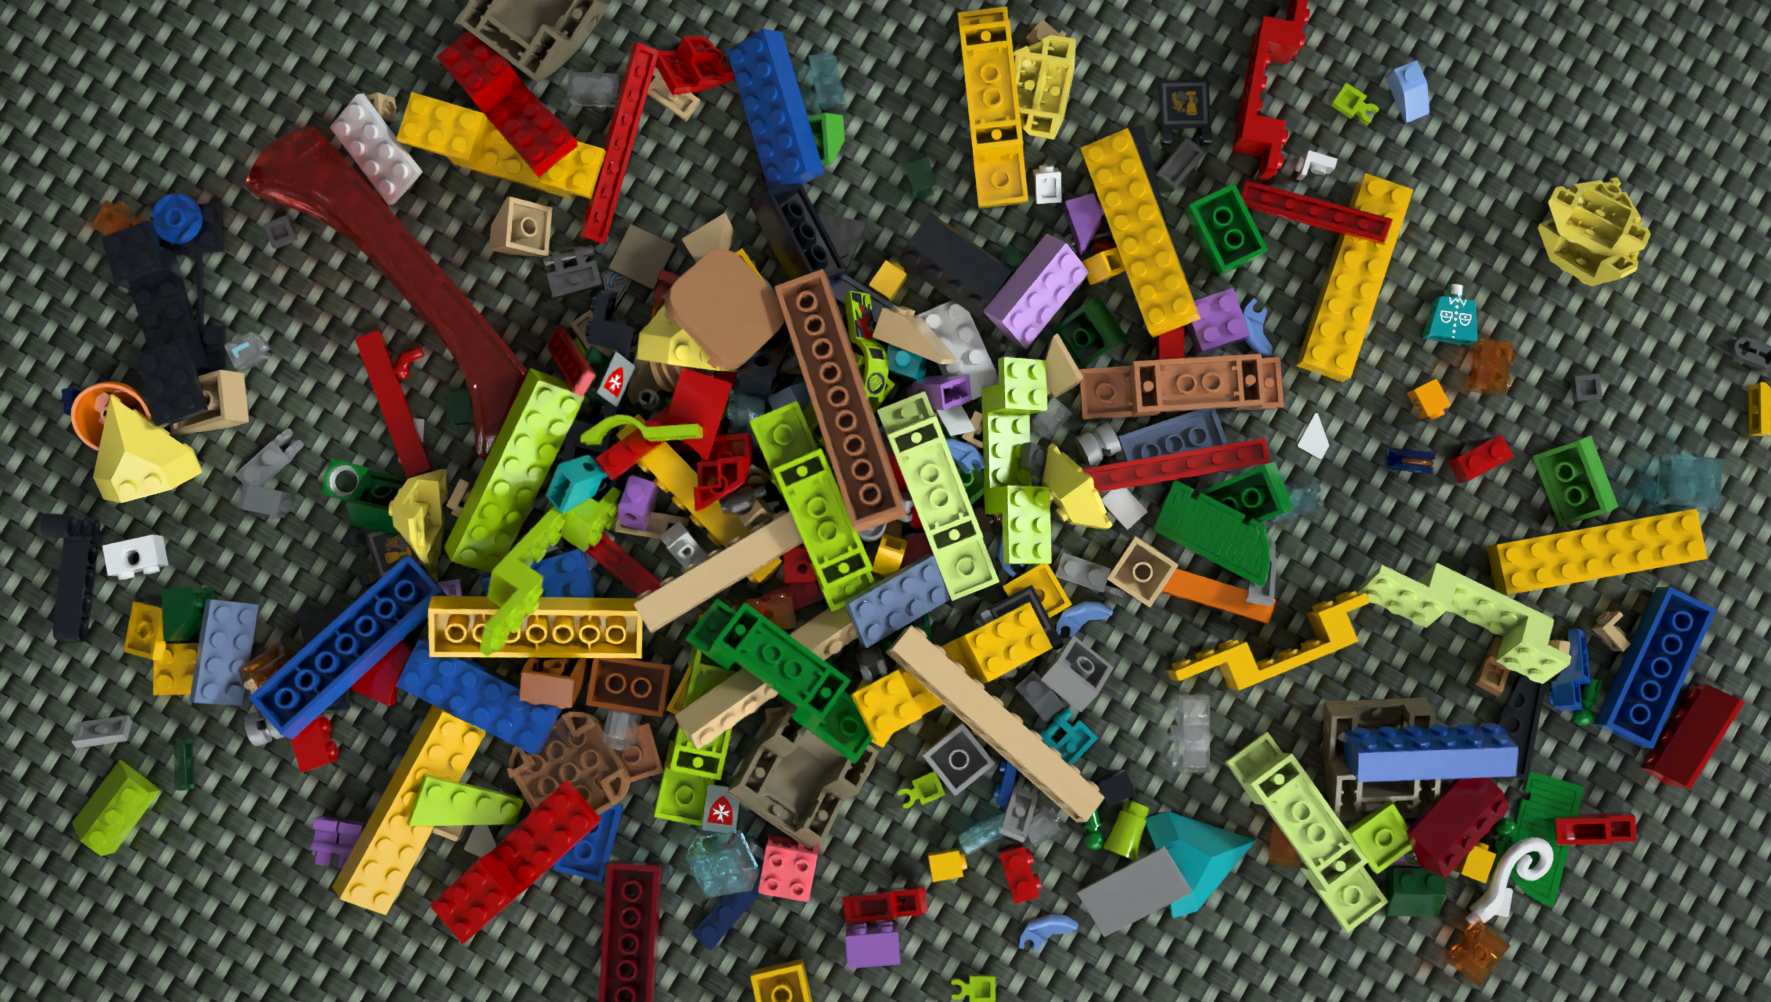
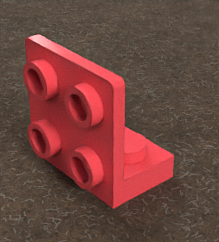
(788, 868)

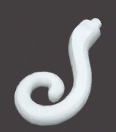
(1491, 901)

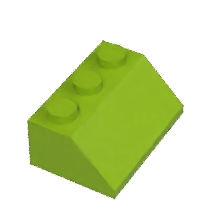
(114, 809)

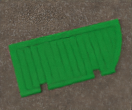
(1215, 533)
(1536, 818)

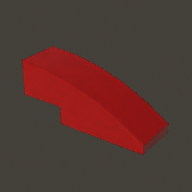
(1596, 828)
(885, 904)

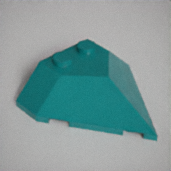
(1199, 851)

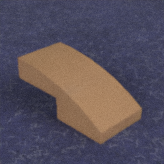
(1492, 674)

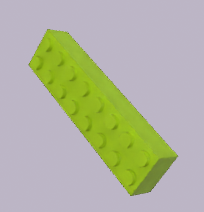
(513, 472)

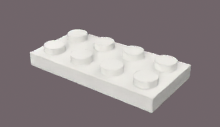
(376, 149)
(960, 335)

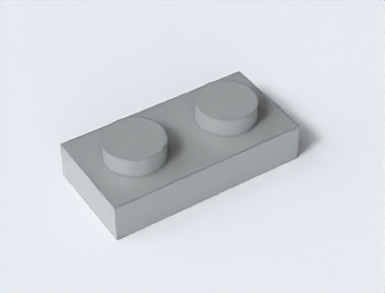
(102, 731)

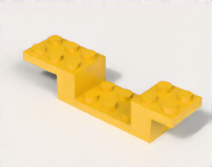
(993, 107)
(477, 145)
(983, 653)
(1239, 667)

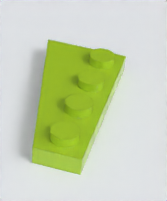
(456, 803)

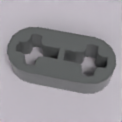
(1751, 358)

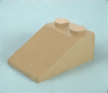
(911, 333)
(225, 401)

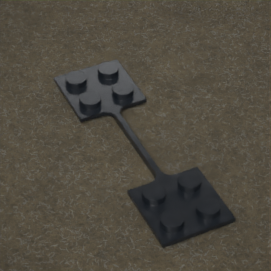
(208, 241)

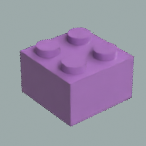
(1219, 323)
(872, 944)

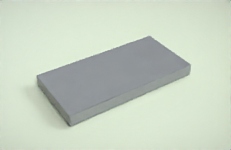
(1134, 891)

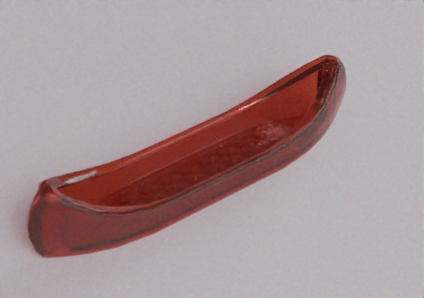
(317, 180)

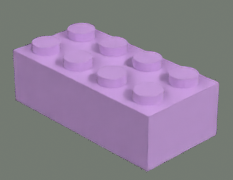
(1036, 291)

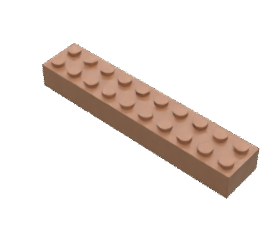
(840, 401)

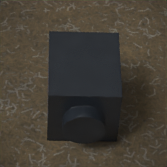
(1116, 787)

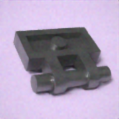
(575, 278)

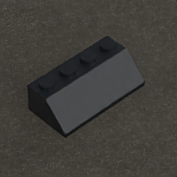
(796, 233)
(954, 265)

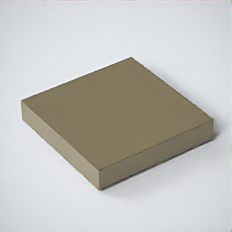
(642, 257)

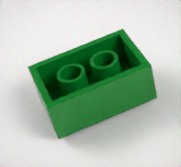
(1225, 230)
(1255, 493)

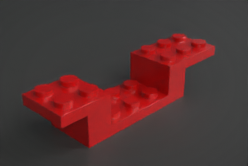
(1276, 42)
(508, 103)
(516, 862)

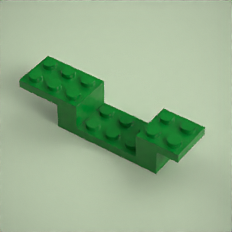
(787, 669)

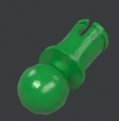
(1589, 698)
(1505, 829)
(1094, 838)

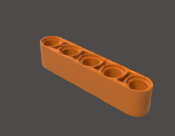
(1216, 595)

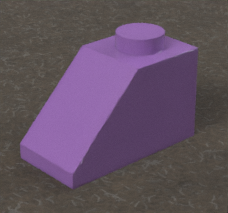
(1083, 219)

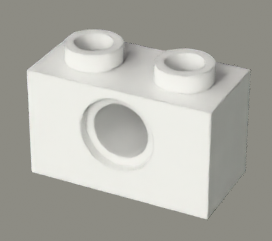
(120, 556)

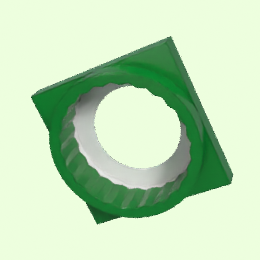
(335, 467)

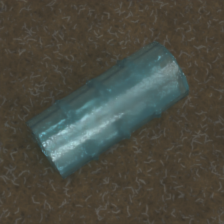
(981, 834)

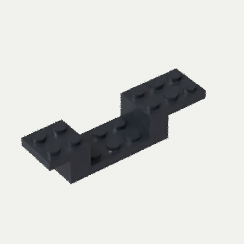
(166, 319)
(612, 334)

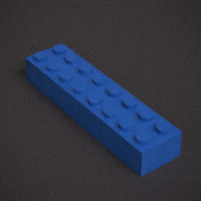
(347, 648)

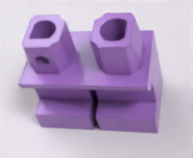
(336, 837)

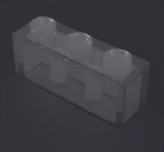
(1191, 733)

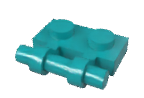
(1073, 742)

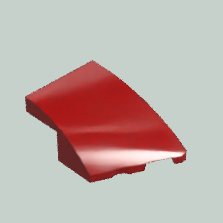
(694, 66)
(699, 401)
(724, 470)
(382, 678)

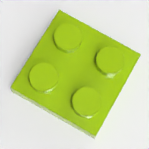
(1381, 836)

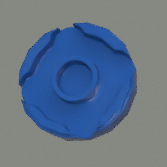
(177, 218)

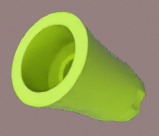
(1127, 830)

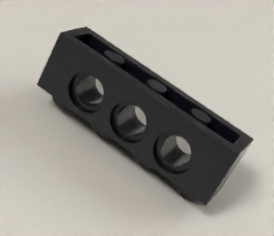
(763, 367)

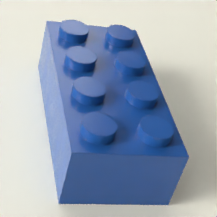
(563, 576)

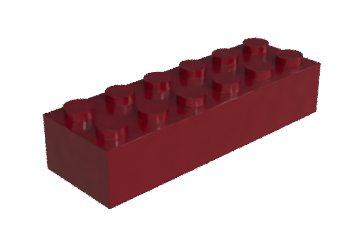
(630, 931)

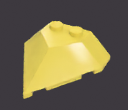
(1044, 84)
(1598, 218)
(1580, 262)
(671, 345)
(139, 457)
(1073, 491)
(420, 516)

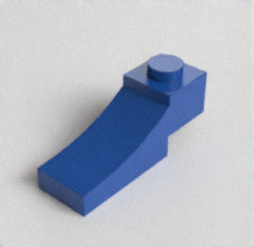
(1566, 690)

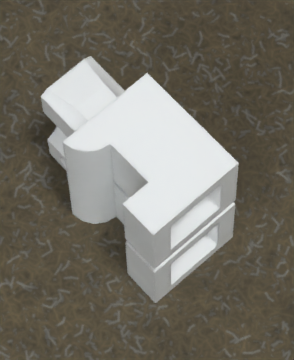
(683, 545)

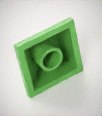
(828, 135)

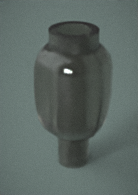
(741, 499)

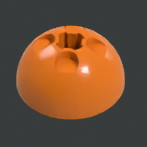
(91, 407)

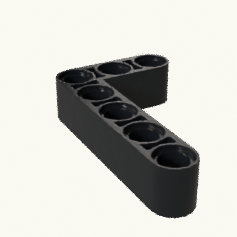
(76, 572)

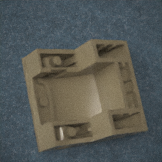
(533, 33)
(798, 779)
(1355, 799)

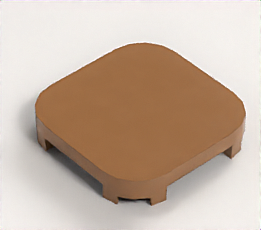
(724, 308)
(575, 754)

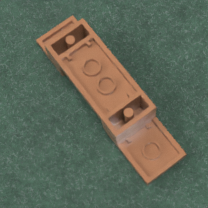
(1181, 385)

